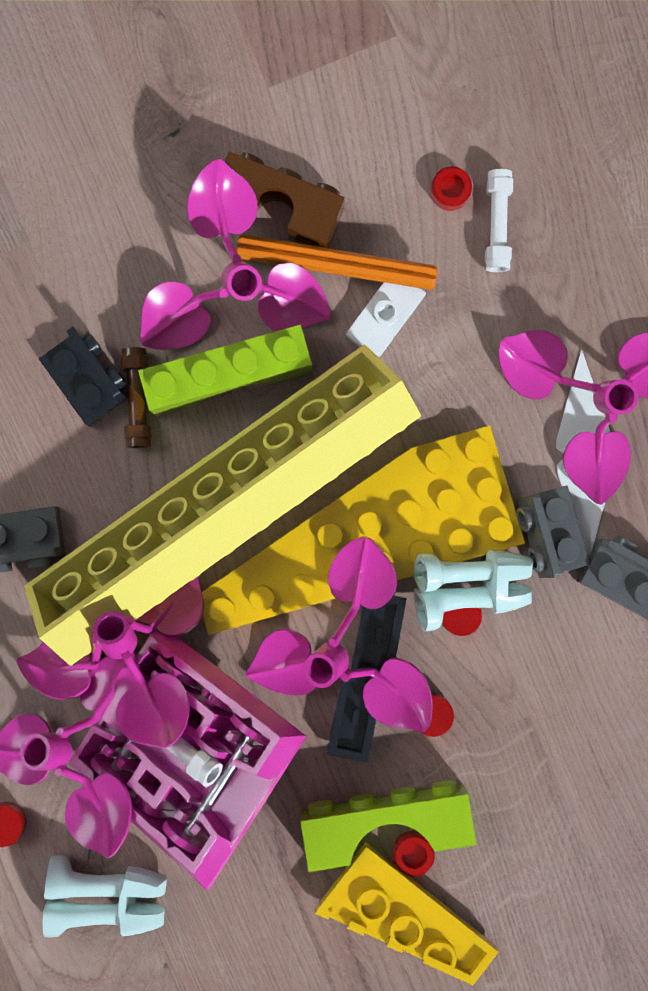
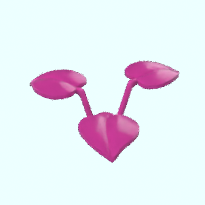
(224, 205)
(590, 460)
(284, 661)
(147, 714)
(28, 751)

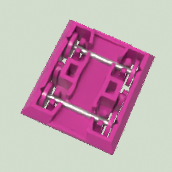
(223, 724)

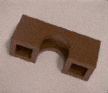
(313, 207)

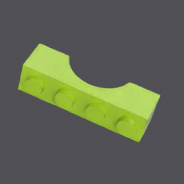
(226, 368)
(436, 813)

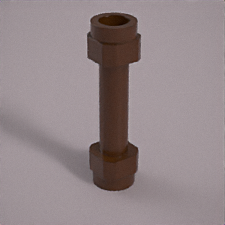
(137, 433)

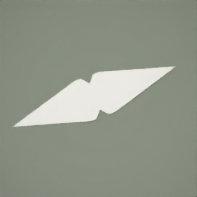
(578, 417)

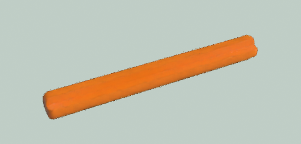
(338, 262)

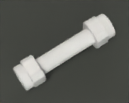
(499, 188)
(199, 764)

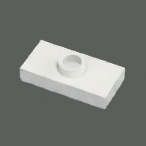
(384, 316)

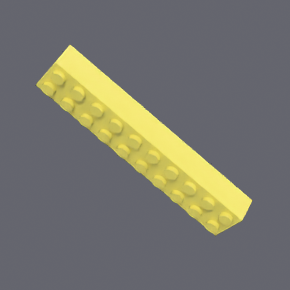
(221, 501)

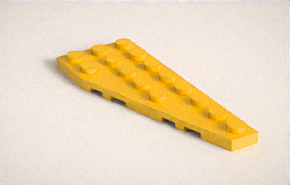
(430, 499)

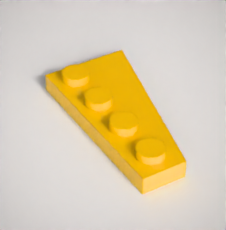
(395, 909)

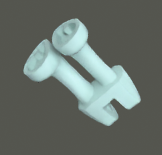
(494, 594)
(130, 915)

